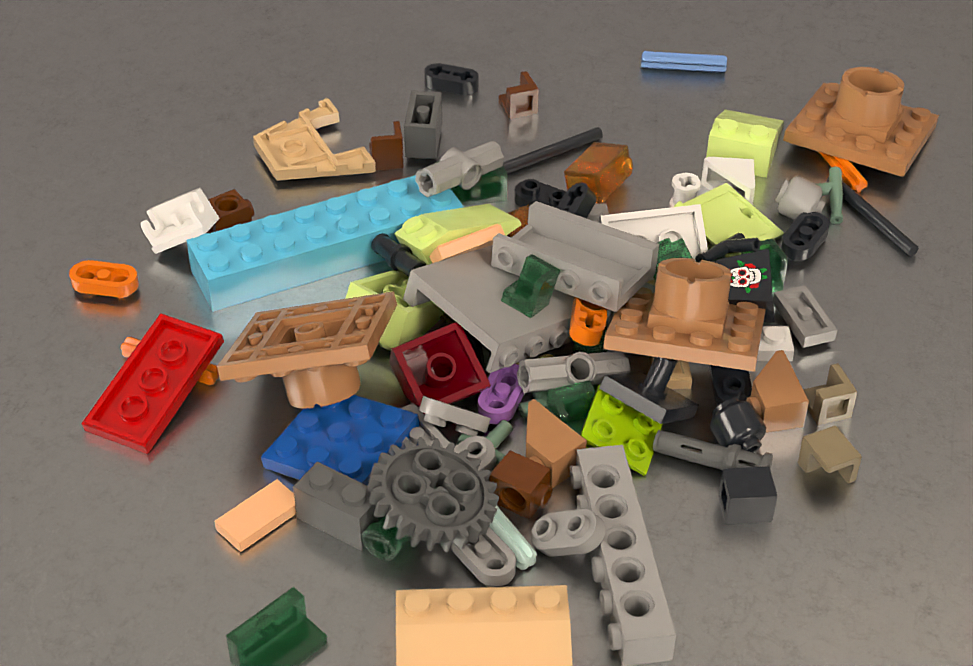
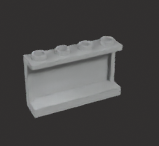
(592, 258)

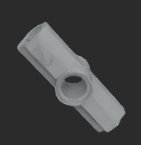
(459, 168)
(555, 372)

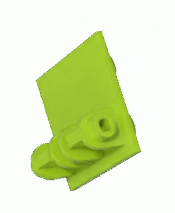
(616, 423)

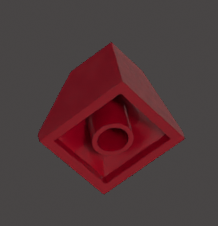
(438, 367)

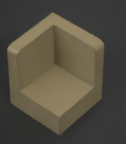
(834, 399)
(831, 451)

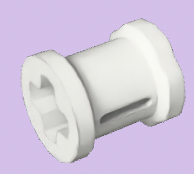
(685, 188)

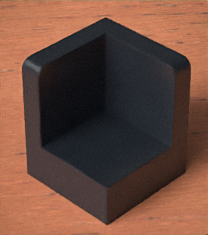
(747, 495)

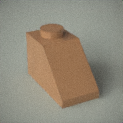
(779, 395)
(551, 442)

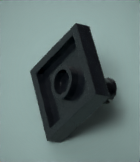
(650, 392)

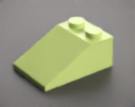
(745, 137)
(433, 229)
(406, 321)

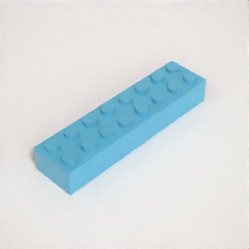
(305, 242)

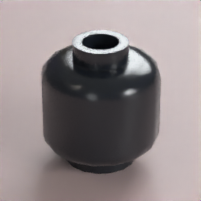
(737, 424)

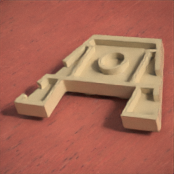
(299, 151)

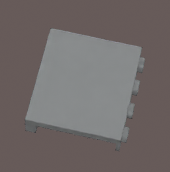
(472, 294)

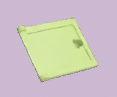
(729, 213)

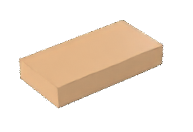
(465, 244)
(257, 515)

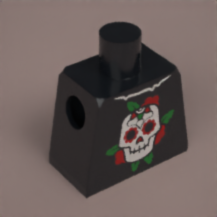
(751, 280)

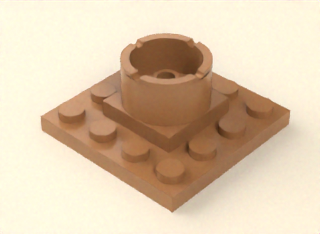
(863, 122)
(689, 318)
(311, 347)

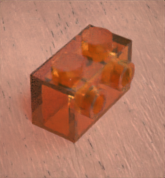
(601, 168)

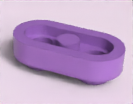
(502, 397)

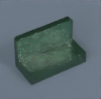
(276, 634)

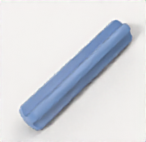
(684, 61)

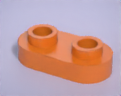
(104, 278)

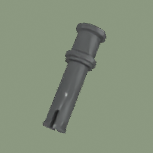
(712, 454)

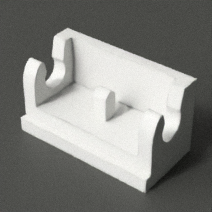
(179, 220)

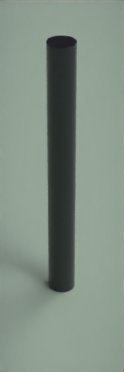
(552, 150)
(878, 220)

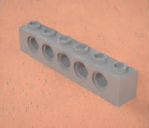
(624, 559)

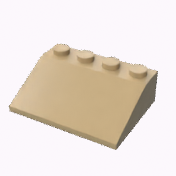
(484, 626)

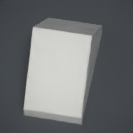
(734, 171)

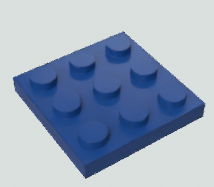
(341, 436)

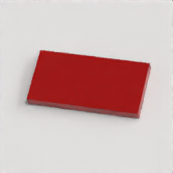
(153, 383)

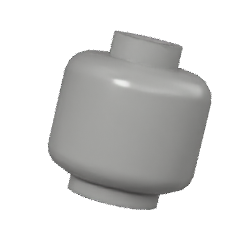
(798, 197)

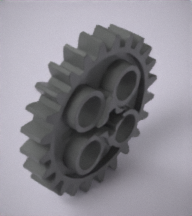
(432, 494)

